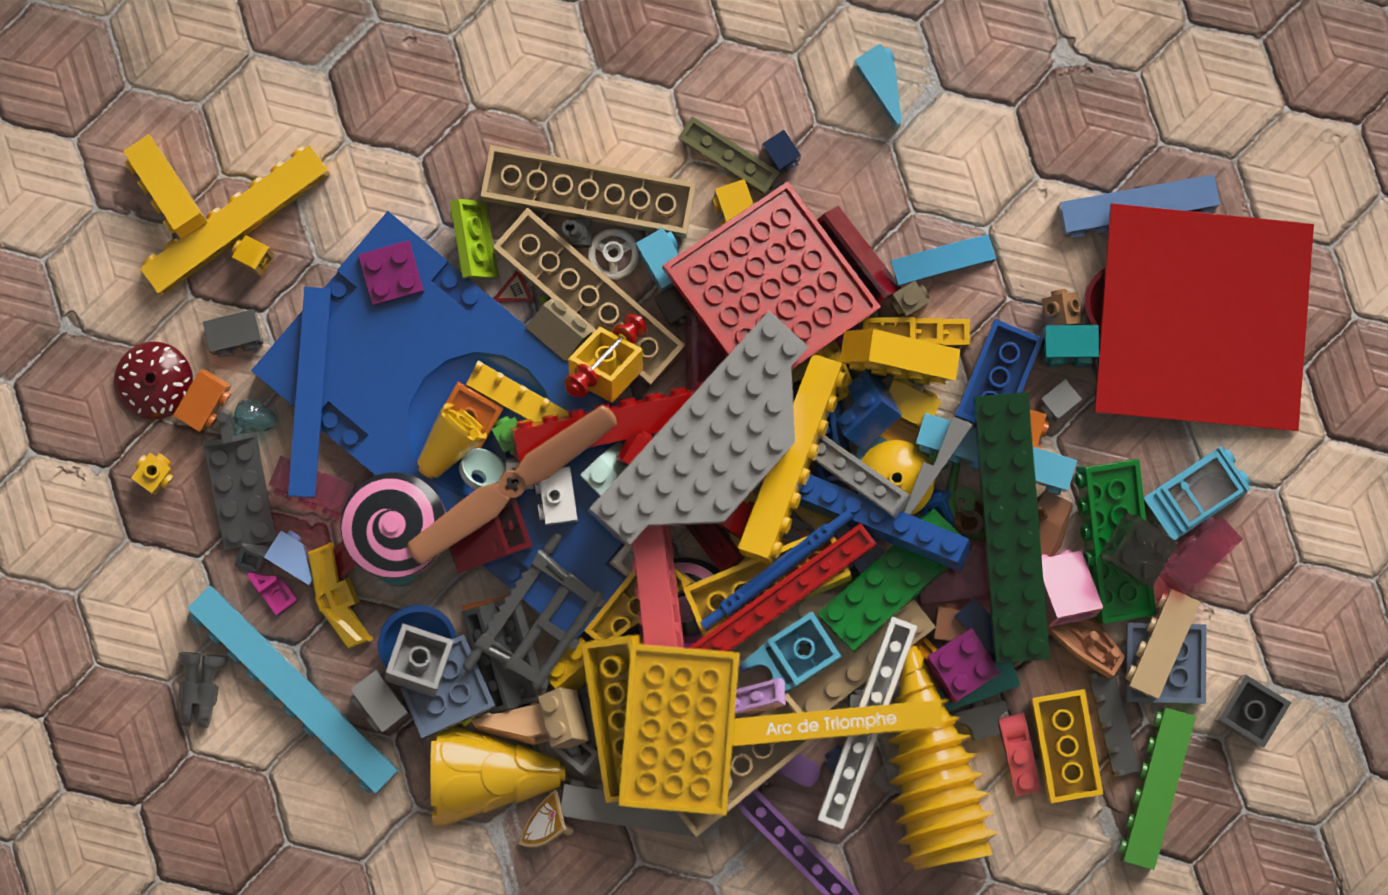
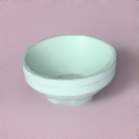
(482, 463)

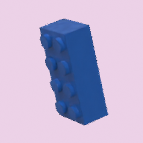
(1000, 367)

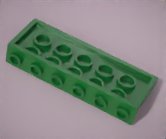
(1104, 497)

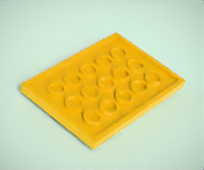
(679, 729)

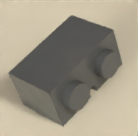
(233, 332)

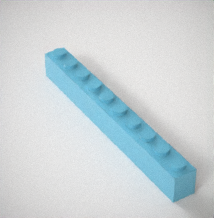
(293, 689)

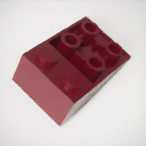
(493, 541)

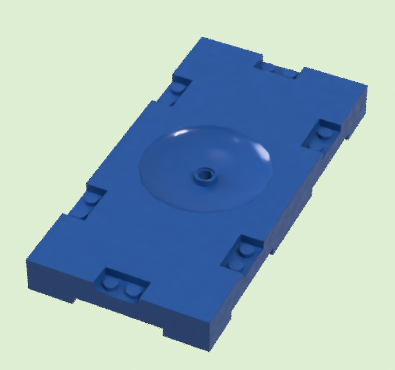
(397, 368)

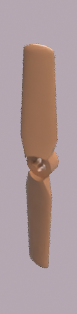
(489, 500)

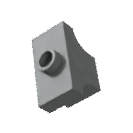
(982, 719)

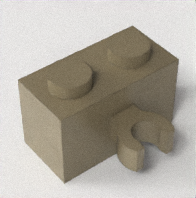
(558, 329)

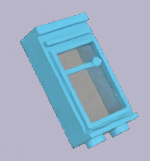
(1197, 493)

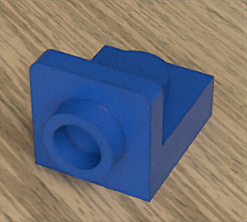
(940, 503)

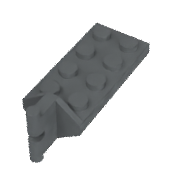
(239, 485)

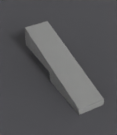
(928, 473)

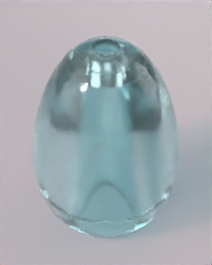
(254, 416)

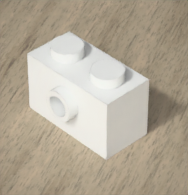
(557, 498)

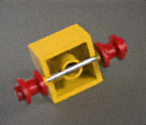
(607, 360)

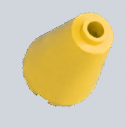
(449, 441)

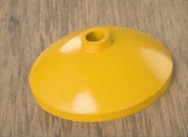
(899, 458)

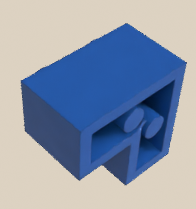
(871, 413)

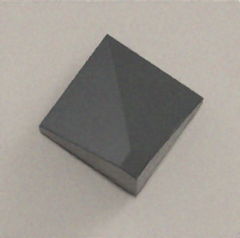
(252, 557)

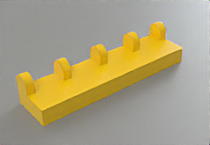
(511, 394)

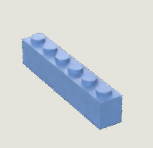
(1092, 212)

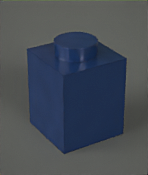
(782, 152)

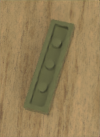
(728, 155)

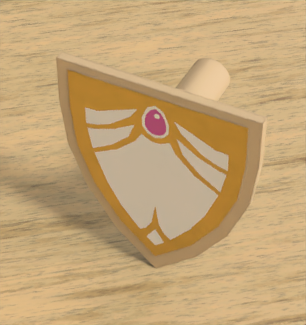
(545, 823)

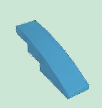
(942, 260)

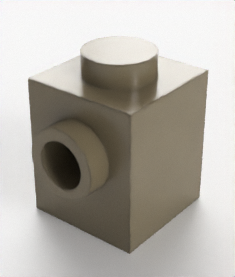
(909, 299)

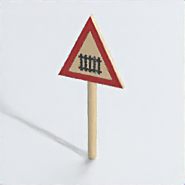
(515, 291)

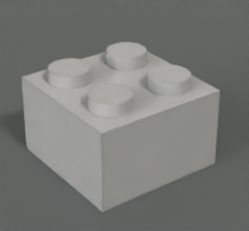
(418, 660)
(380, 702)

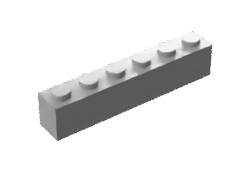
(590, 805)

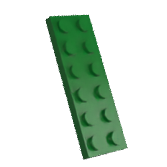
(882, 591)

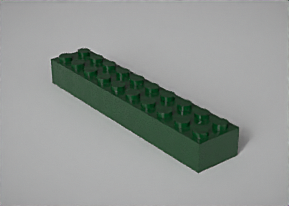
(1011, 527)

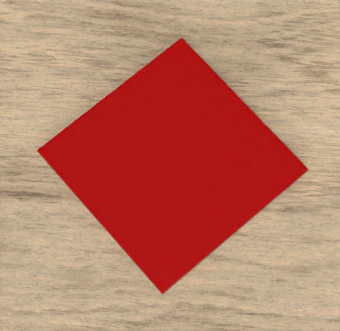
(1204, 317)

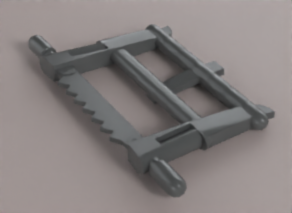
(568, 582)

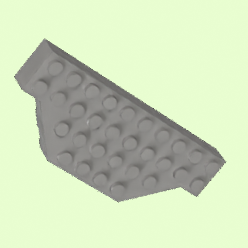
(714, 443)

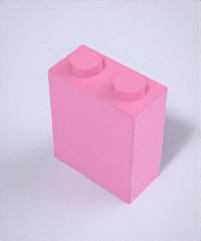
(1069, 589)

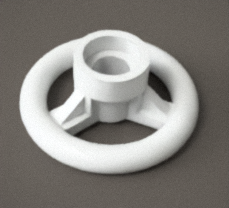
(613, 273)

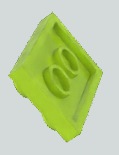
(474, 239)

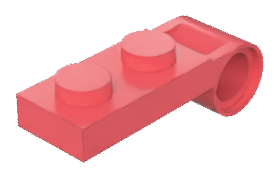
(1019, 754)

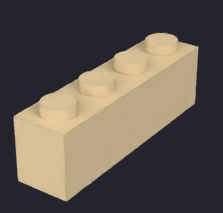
(1162, 644)

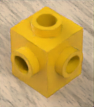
(144, 477)

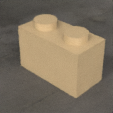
(563, 718)

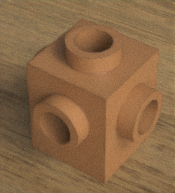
(1062, 308)

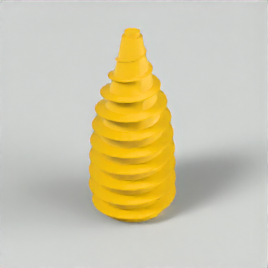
(936, 782)

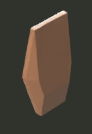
(1054, 527)
(1090, 645)

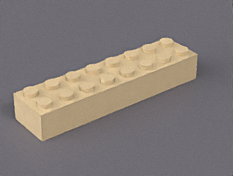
(587, 191)
(584, 290)

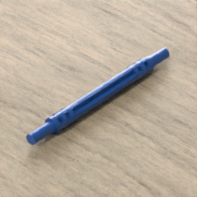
(776, 570)

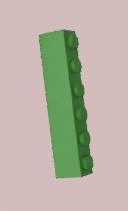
(1157, 788)

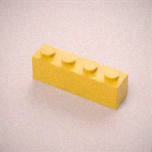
(164, 186)

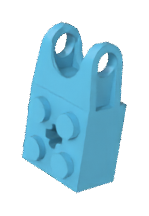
(783, 655)

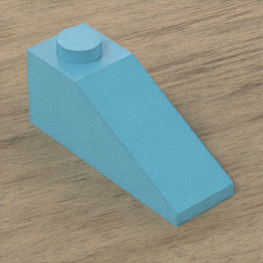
(879, 75)

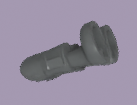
(195, 694)

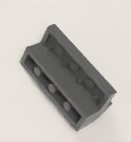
(504, 685)

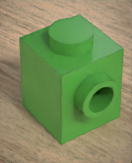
(503, 435)

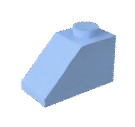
(291, 556)

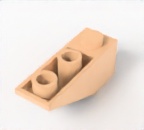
(517, 724)

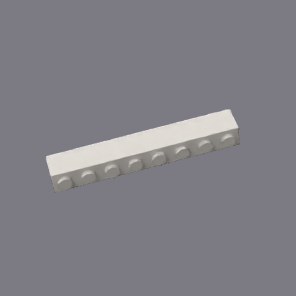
(858, 748)

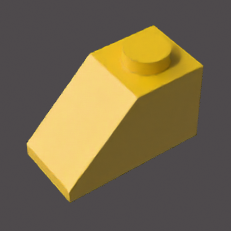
(252, 254)

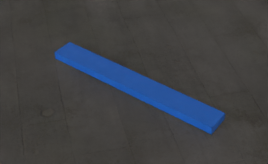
(309, 392)

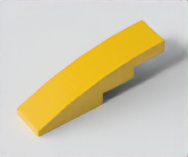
(933, 330)

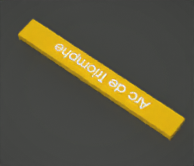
(837, 723)

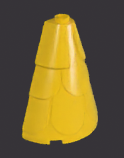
(482, 773)

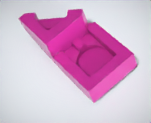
(274, 591)

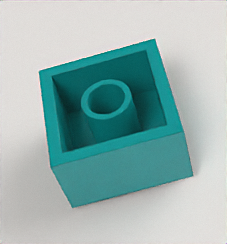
(1069, 345)

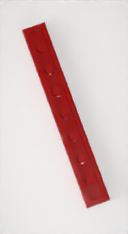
(788, 592)

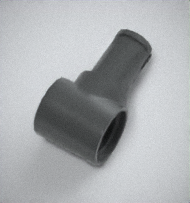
(578, 232)

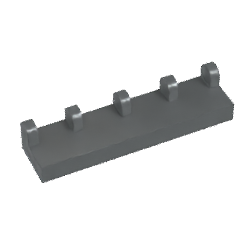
(1113, 724)

